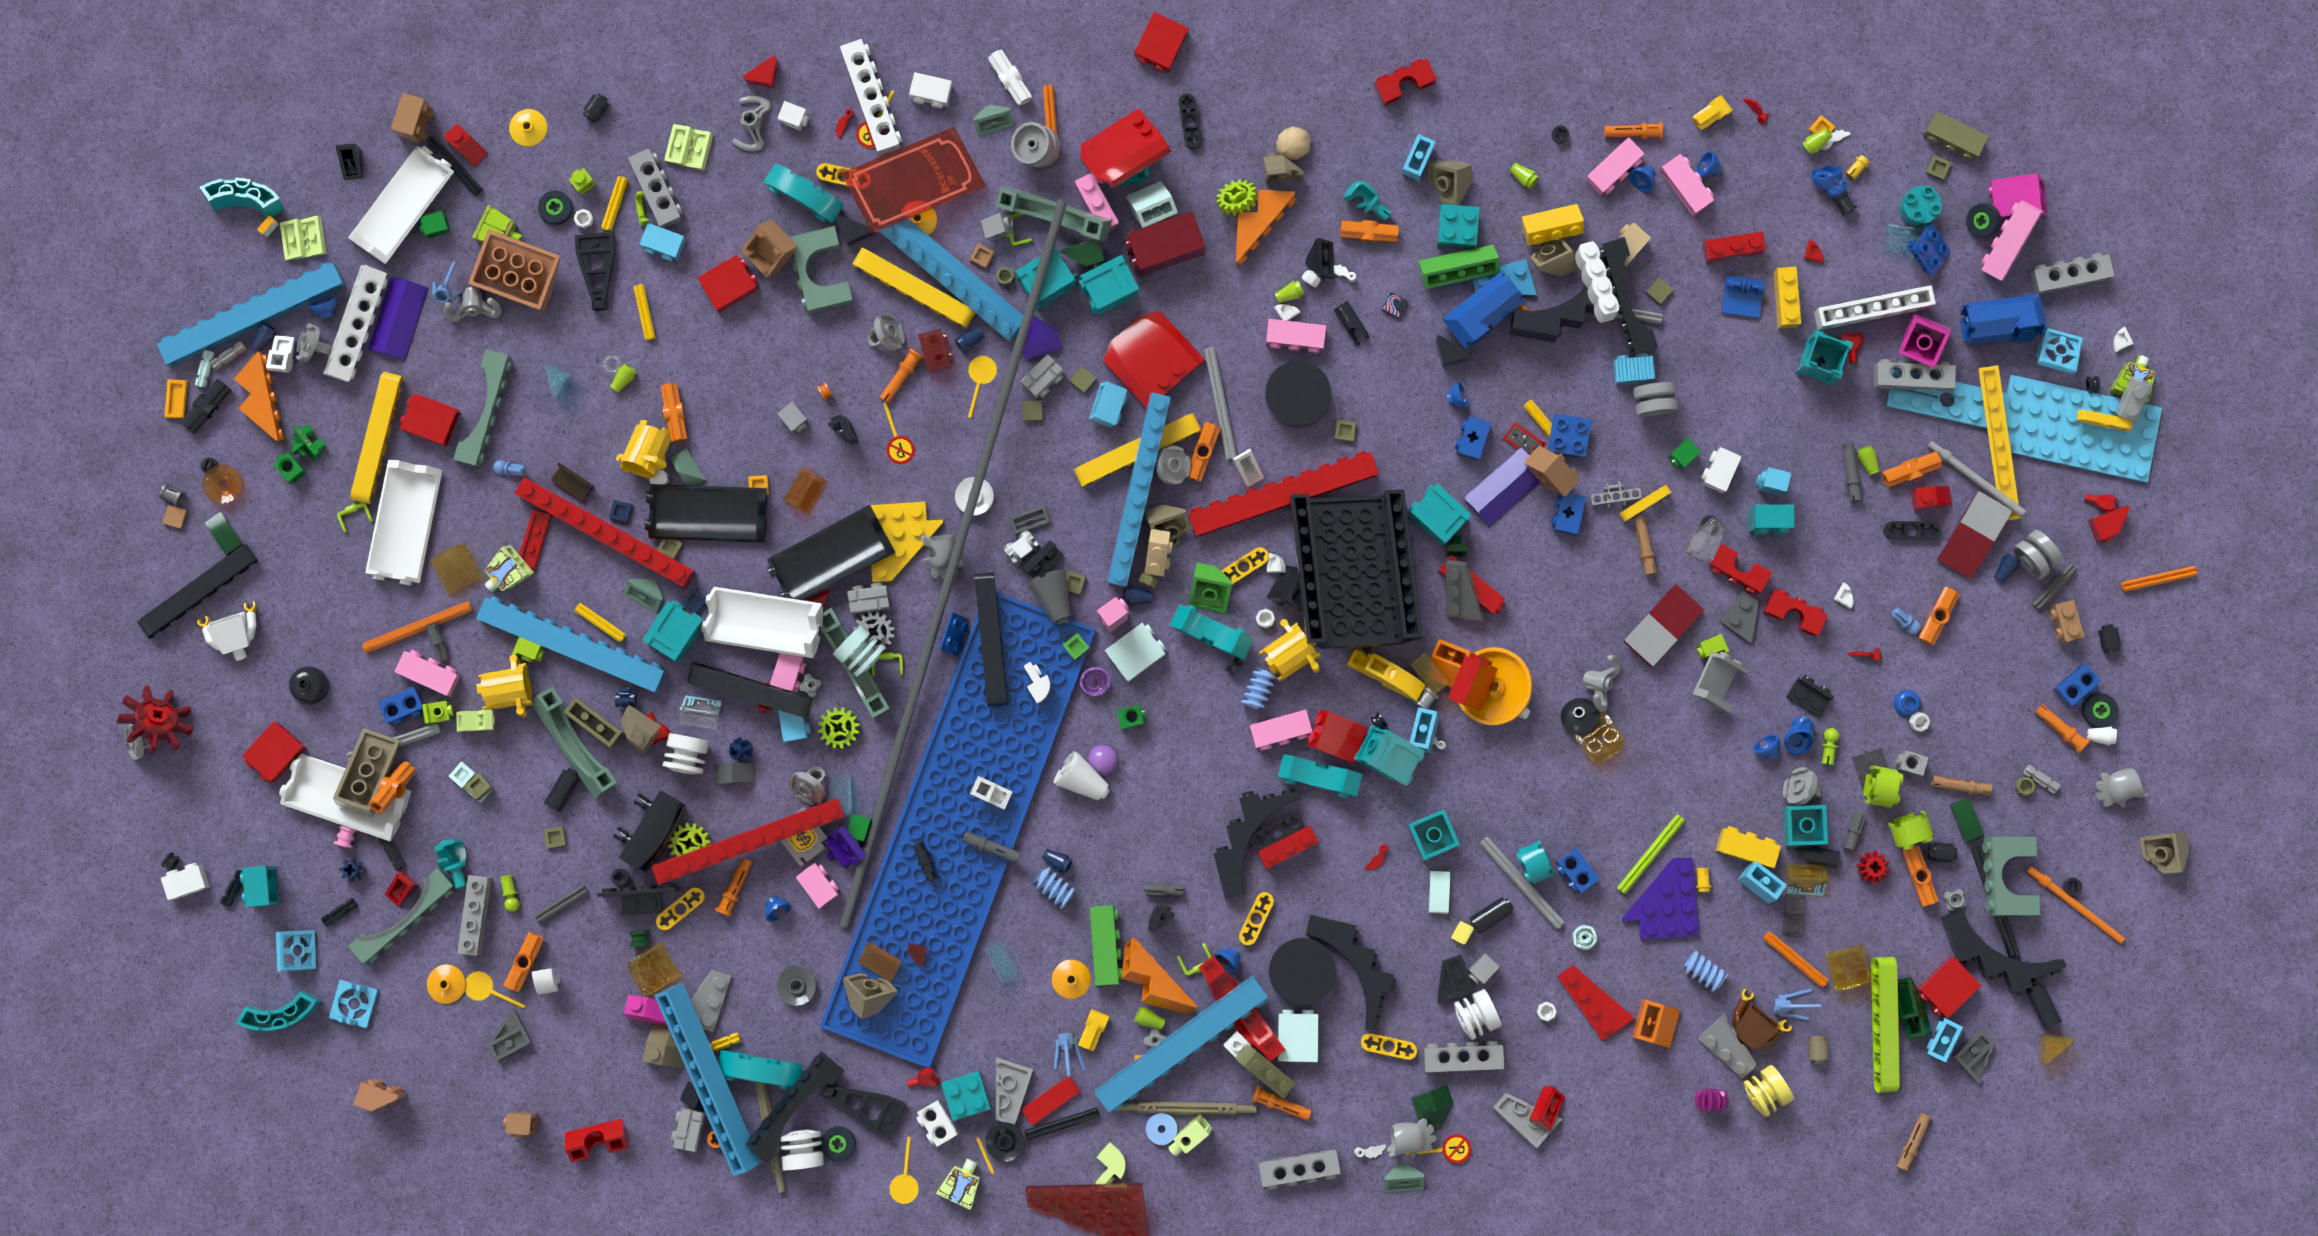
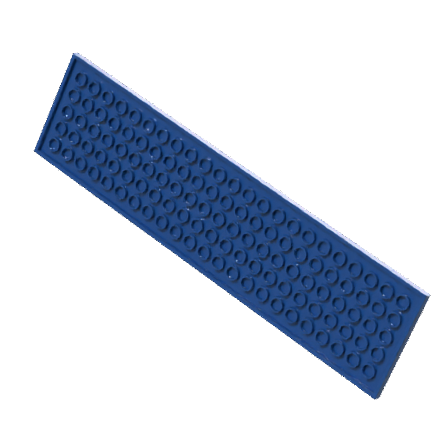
(949, 913)

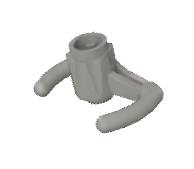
(752, 122)
(472, 306)
(1602, 682)

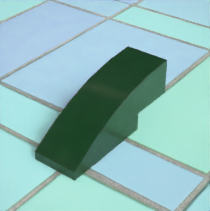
(1912, 1010)

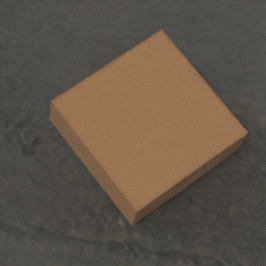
(982, 256)
(175, 516)

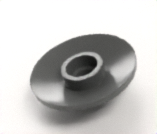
(786, 988)

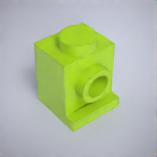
(582, 181)
(1711, 645)
(528, 650)
(446, 712)

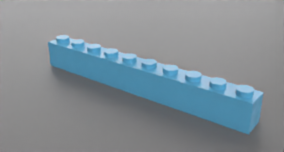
(955, 277)
(250, 315)
(1138, 489)
(571, 645)
(1181, 1043)
(707, 1078)

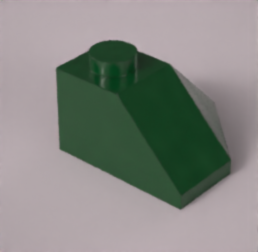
(1088, 253)
(1433, 1106)

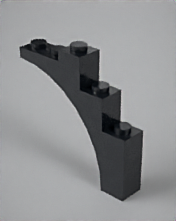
(1549, 323)
(1254, 811)
(1968, 944)
(1373, 982)

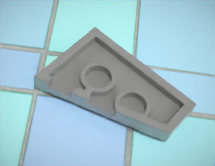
(710, 998)
(1726, 1046)
(1010, 1089)
(1517, 1115)

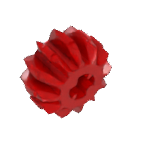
(1878, 861)

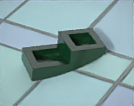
(223, 533)
(1967, 820)

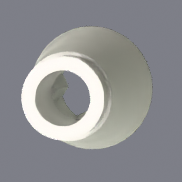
(2103, 735)

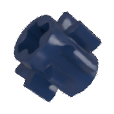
(625, 699)
(740, 749)
(352, 864)

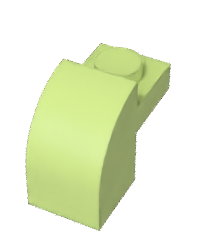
(475, 720)
(1114, 1160)

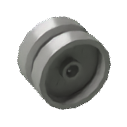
(1035, 145)
(1655, 399)
(2038, 554)

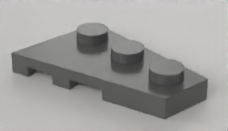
(1460, 594)

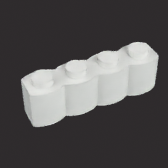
(1598, 284)

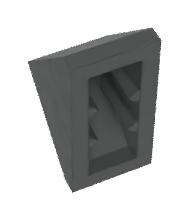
(734, 773)

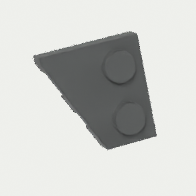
(1742, 616)

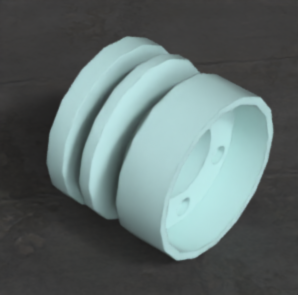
(858, 651)

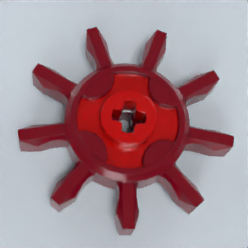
(155, 719)

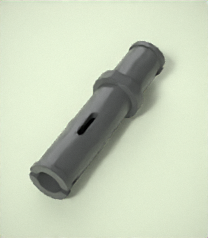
(1853, 481)
(983, 843)

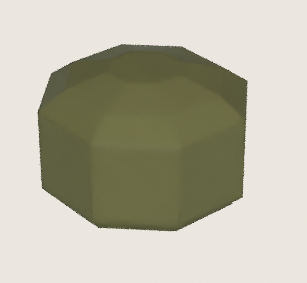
(1005, 276)
(1148, 580)
(2025, 786)

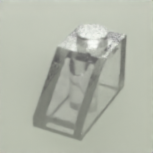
(1706, 540)

